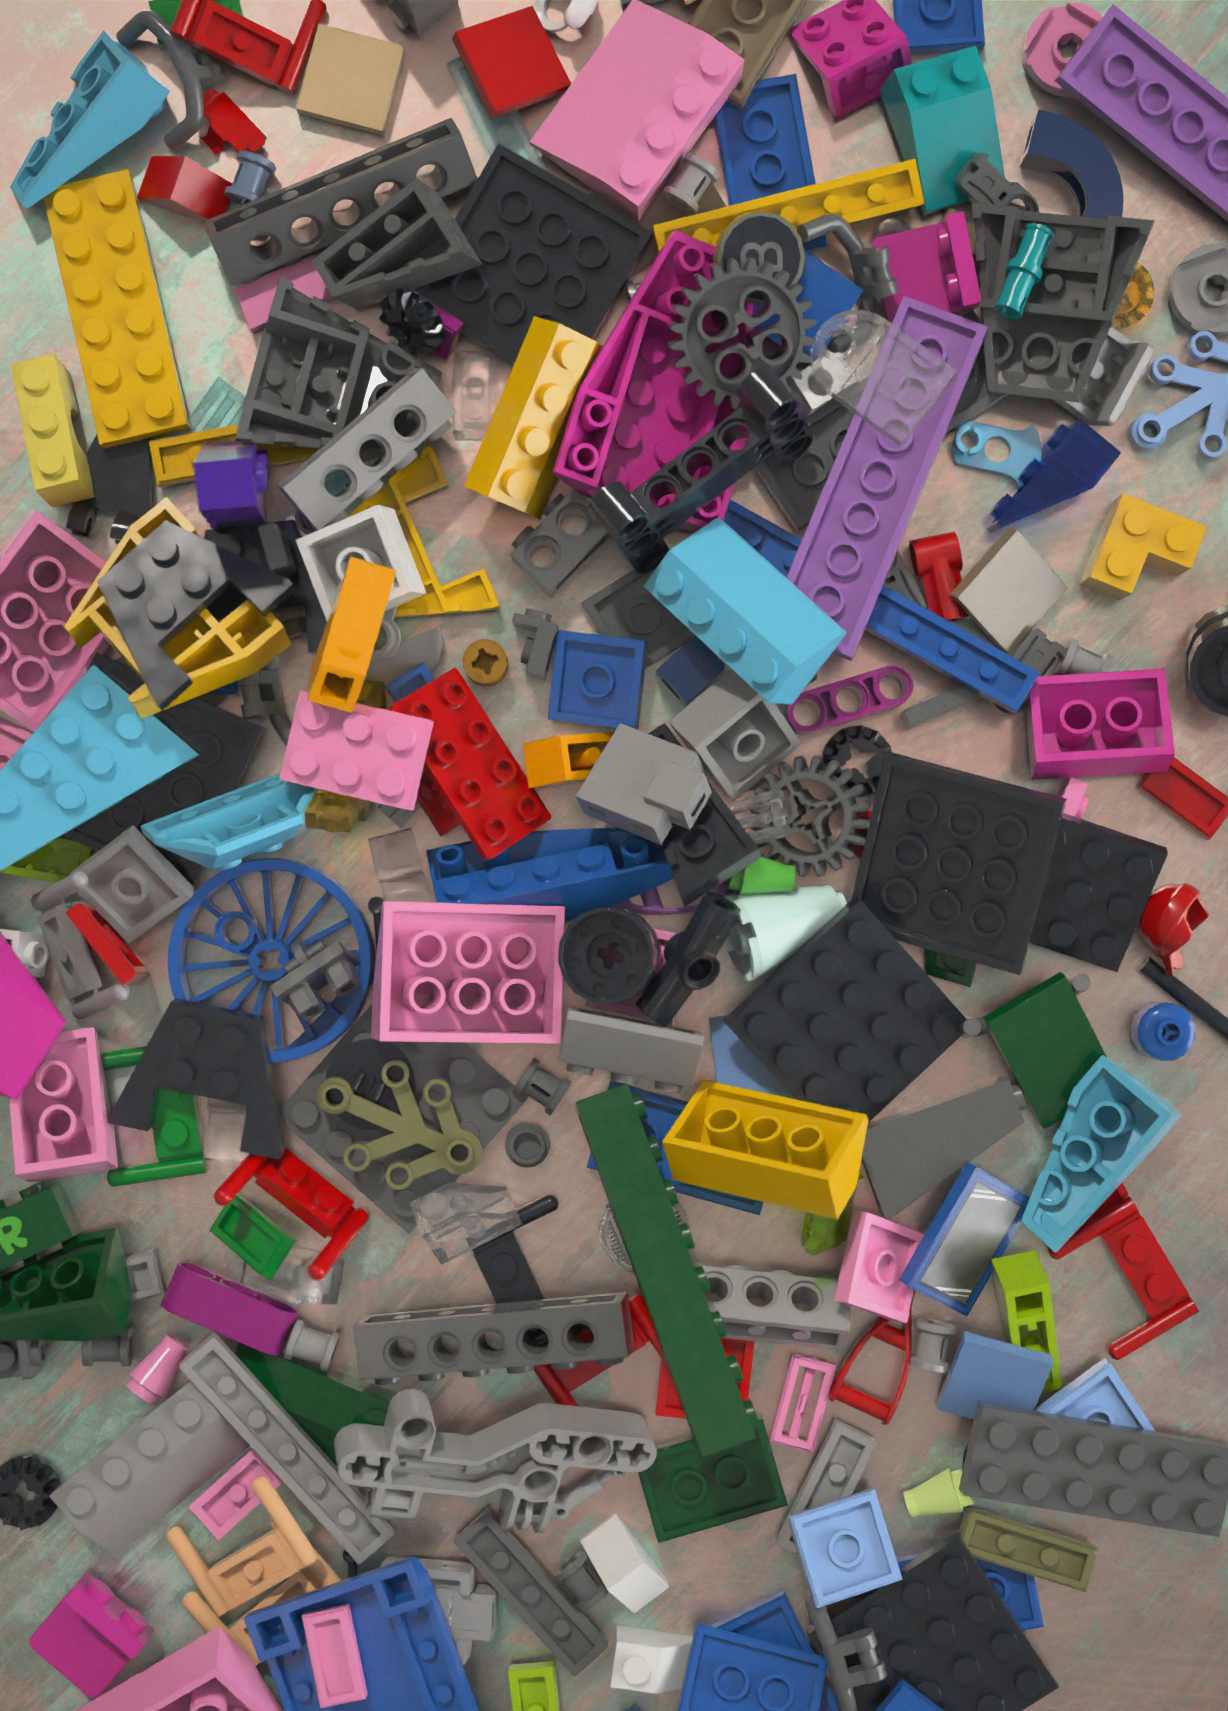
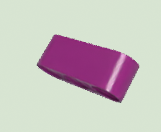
(869, 694)
(229, 1308)

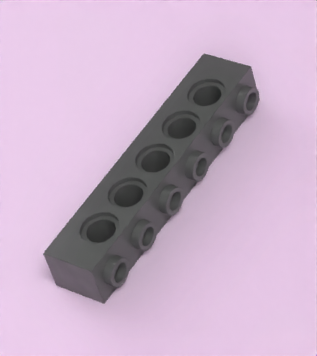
(318, 195)
(605, 1314)

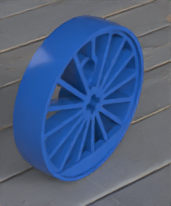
(338, 1014)

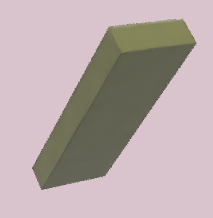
(1028, 1548)

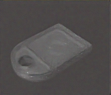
(882, 375)

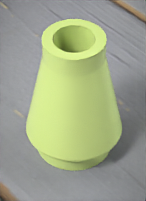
(938, 1495)

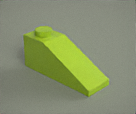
(1027, 1307)

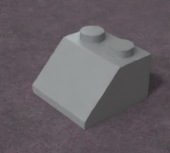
(735, 733)

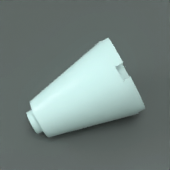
(777, 925)

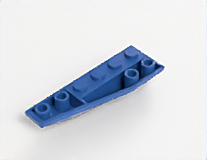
(552, 869)

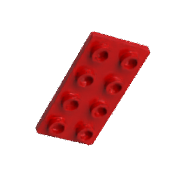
(470, 770)

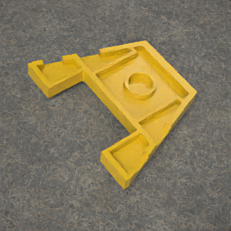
(463, 595)

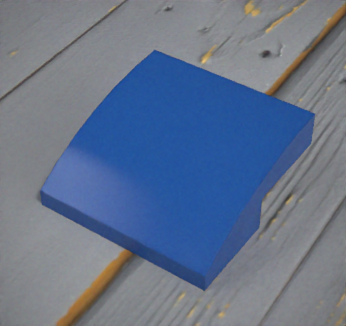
(828, 293)

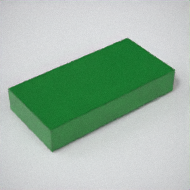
(252, 1236)

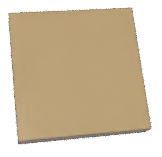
(350, 79)

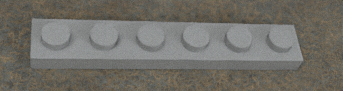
(285, 1447)

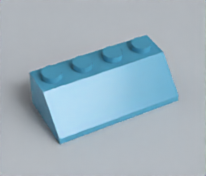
(745, 611)

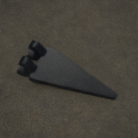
(120, 487)

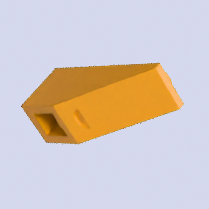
(350, 635)

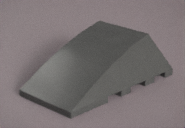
(1068, 311)
(319, 375)

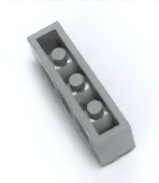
(412, 393)
(779, 1321)

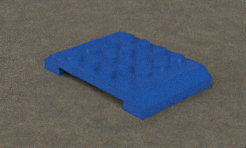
(399, 1636)

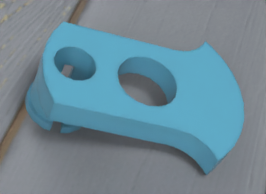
(1022, 445)

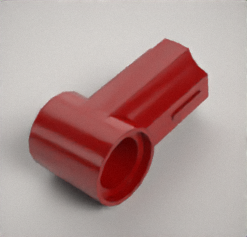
(938, 566)

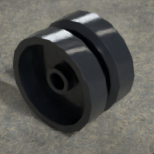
(1208, 660)

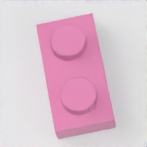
(231, 1494)

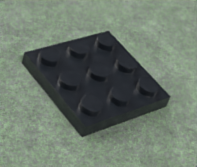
(1095, 892)

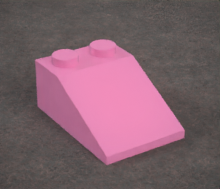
(65, 1113)

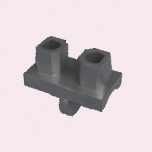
(313, 970)

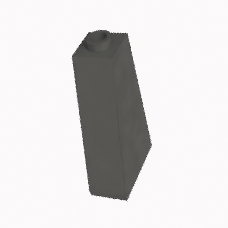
(930, 1142)

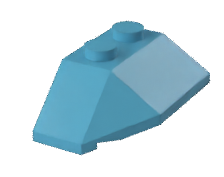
(234, 823)

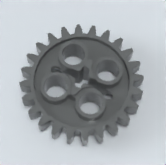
(727, 294)

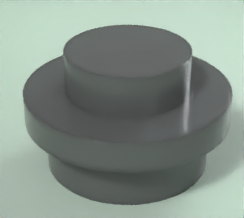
(527, 1144)

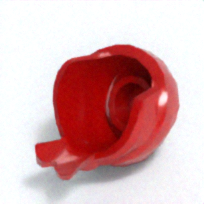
(1169, 921)

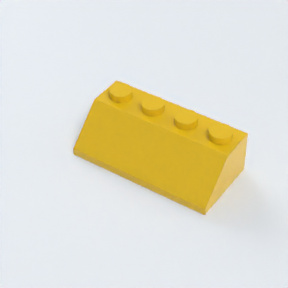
(532, 417)
(767, 1148)

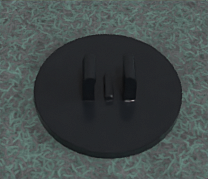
(362, 1067)

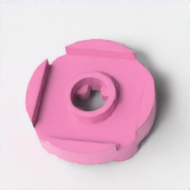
(1051, 27)

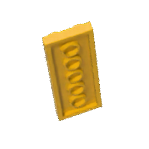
(116, 309)

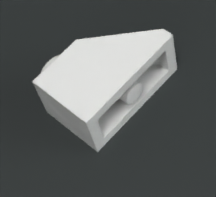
(648, 1660)

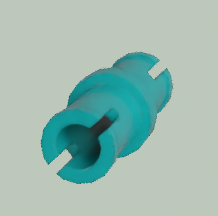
(1023, 271)

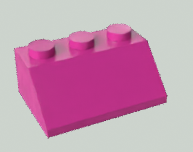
(1099, 724)

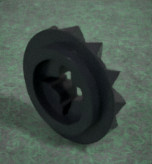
(420, 314)
(864, 740)
(38, 1478)

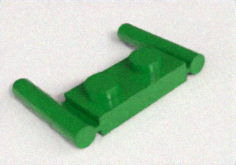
(174, 1128)

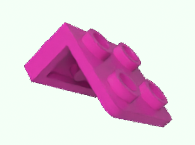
(91, 1635)

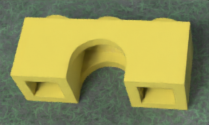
(46, 407)

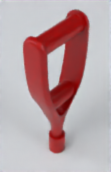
(861, 1401)

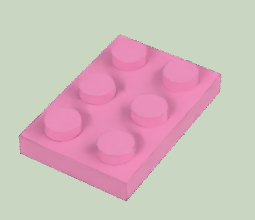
(358, 753)

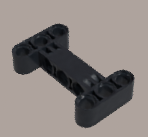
(769, 420)

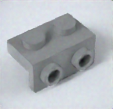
(1111, 381)

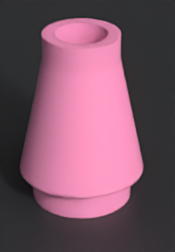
(157, 1371)

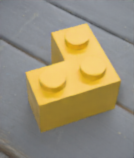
(1139, 535)

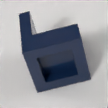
(690, 670)

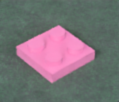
(874, 1263)

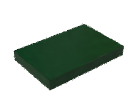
(1046, 1045)
(706, 1492)

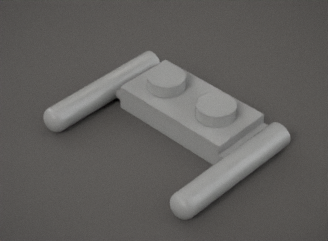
(69, 951)

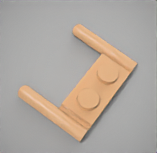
(253, 1566)
(305, 1580)

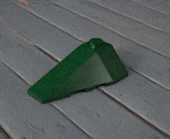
(69, 1293)
(317, 1399)

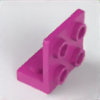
(852, 50)
(933, 266)

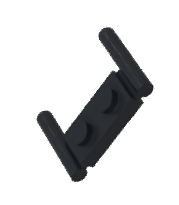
(507, 1266)

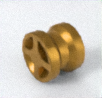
(488, 670)

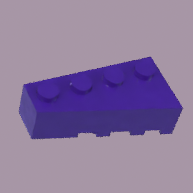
(232, 483)

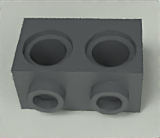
(570, 550)

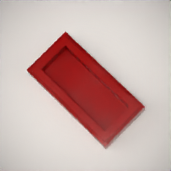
(1187, 797)

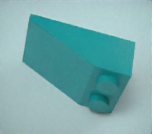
(941, 119)

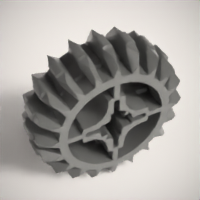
(821, 833)

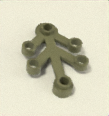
(407, 1127)

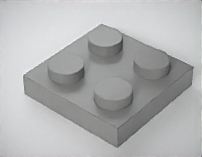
(133, 884)

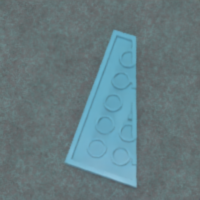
(81, 764)

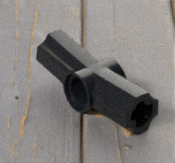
(690, 959)

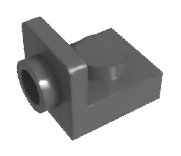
(537, 651)
(21, 1358)

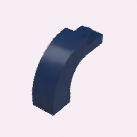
(1078, 160)

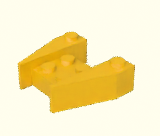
(205, 649)

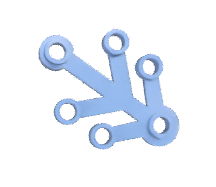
(1212, 392)

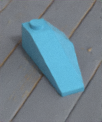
(107, 106)
(1102, 1139)

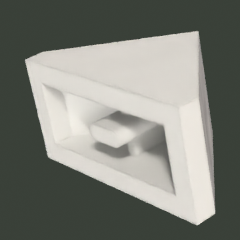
(623, 1564)

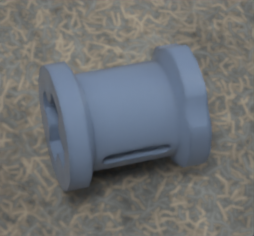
(249, 178)

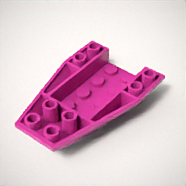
(633, 404)

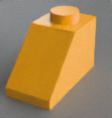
(563, 758)

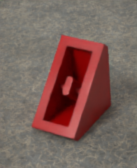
(184, 188)

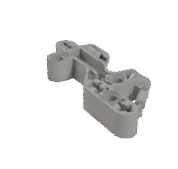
(412, 1458)

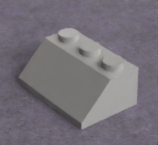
(630, 1049)

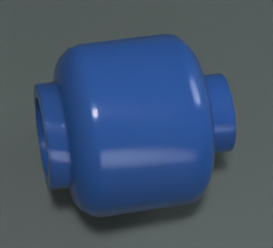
(1176, 1039)

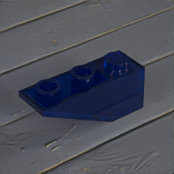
(1070, 468)

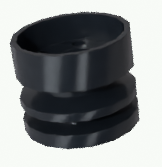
(588, 970)

